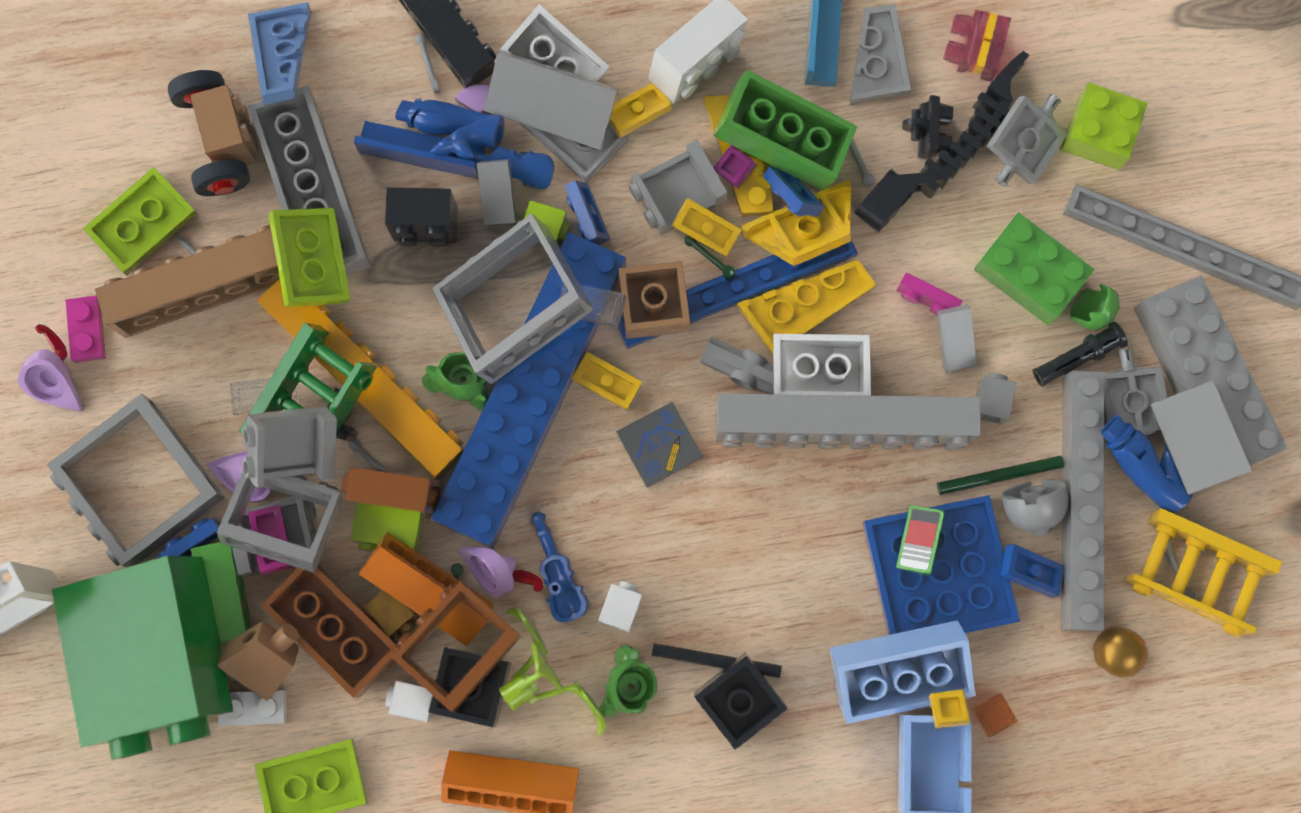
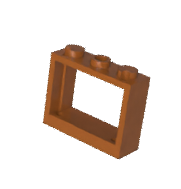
(391, 490)
(429, 622)

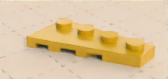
(755, 194)
(806, 302)

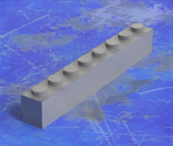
(1085, 514)

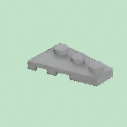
(881, 57)

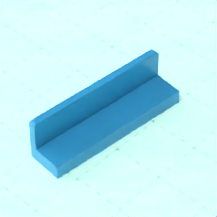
(823, 42)

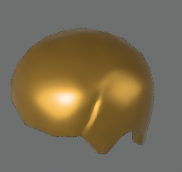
(1120, 652)

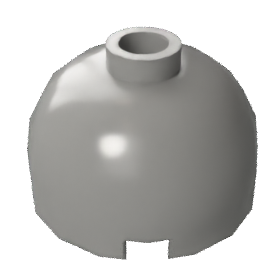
(1036, 507)

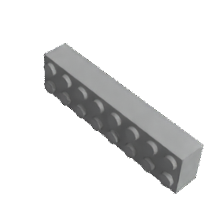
(847, 420)

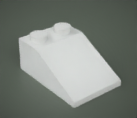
(552, 44)
(821, 364)

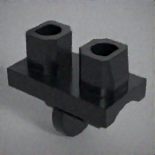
(925, 127)

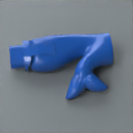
(462, 124)
(1140, 463)

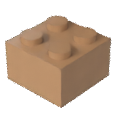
(654, 299)

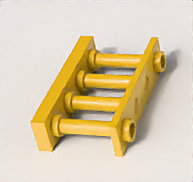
(1227, 553)

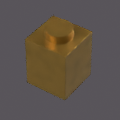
(391, 614)

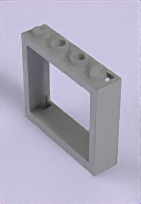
(533, 334)
(98, 527)

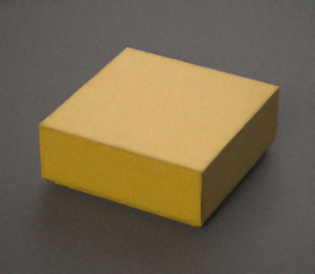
(949, 709)

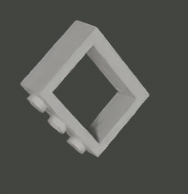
(273, 548)

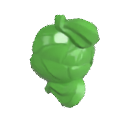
(448, 379)
(625, 672)

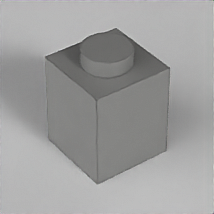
(995, 397)

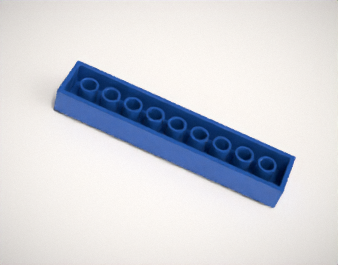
(523, 408)

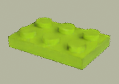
(140, 221)
(309, 257)
(313, 780)

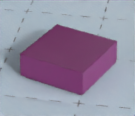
(734, 166)

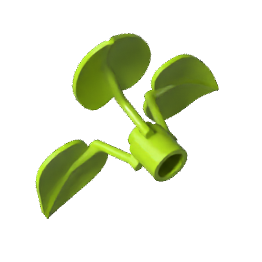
(522, 688)

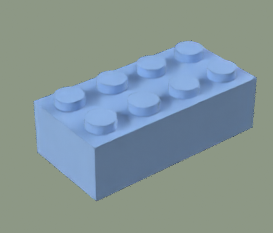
(901, 671)

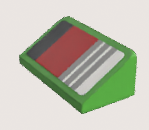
(920, 540)

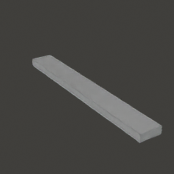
(1185, 246)

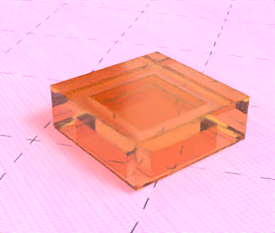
(994, 715)

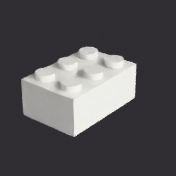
(697, 50)

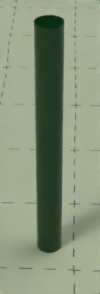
(1000, 475)

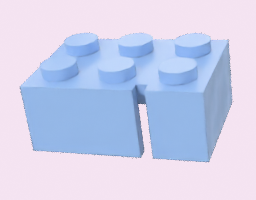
(932, 766)

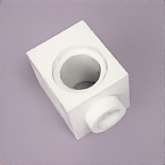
(620, 606)
(409, 701)

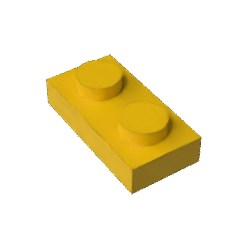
(638, 109)
(706, 227)
(607, 381)

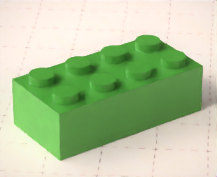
(785, 130)

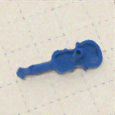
(530, 167)
(566, 599)

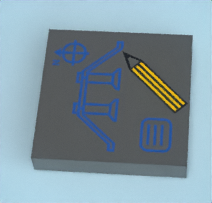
(659, 444)

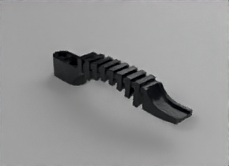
(896, 188)

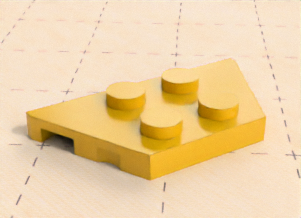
(805, 237)

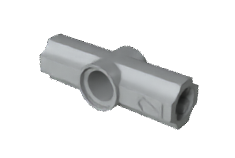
(743, 366)

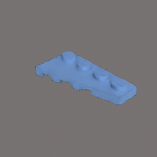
(279, 49)

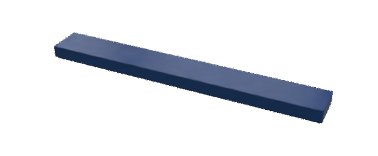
(749, 283)

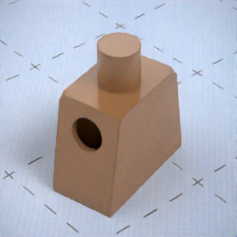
(261, 657)

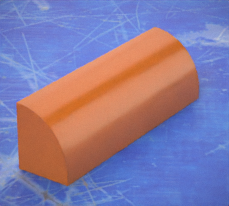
(419, 584)
(508, 784)

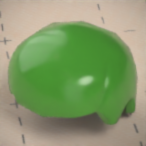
(1095, 308)

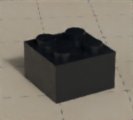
(421, 216)
(740, 700)
(484, 702)

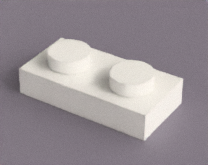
(254, 710)

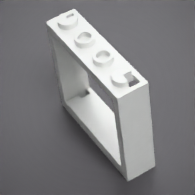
(25, 595)

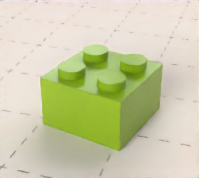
(1104, 126)

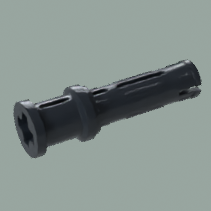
(1093, 348)

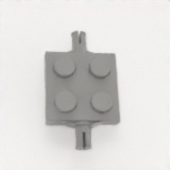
(1027, 139)
(1131, 393)

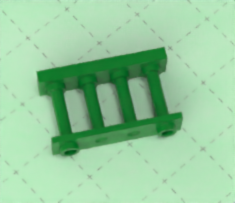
(294, 369)

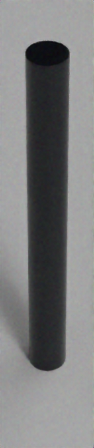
(709, 659)

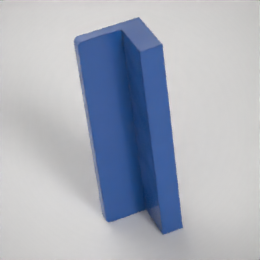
(412, 149)

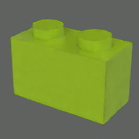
(374, 521)

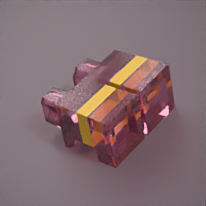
(983, 43)

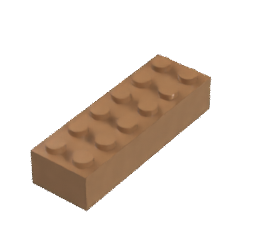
(189, 284)

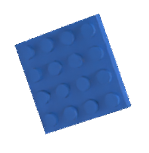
(963, 577)

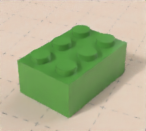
(1034, 269)

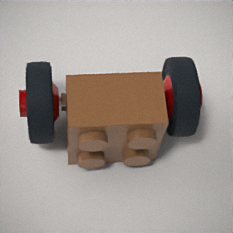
(222, 129)

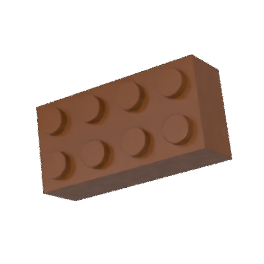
(333, 629)

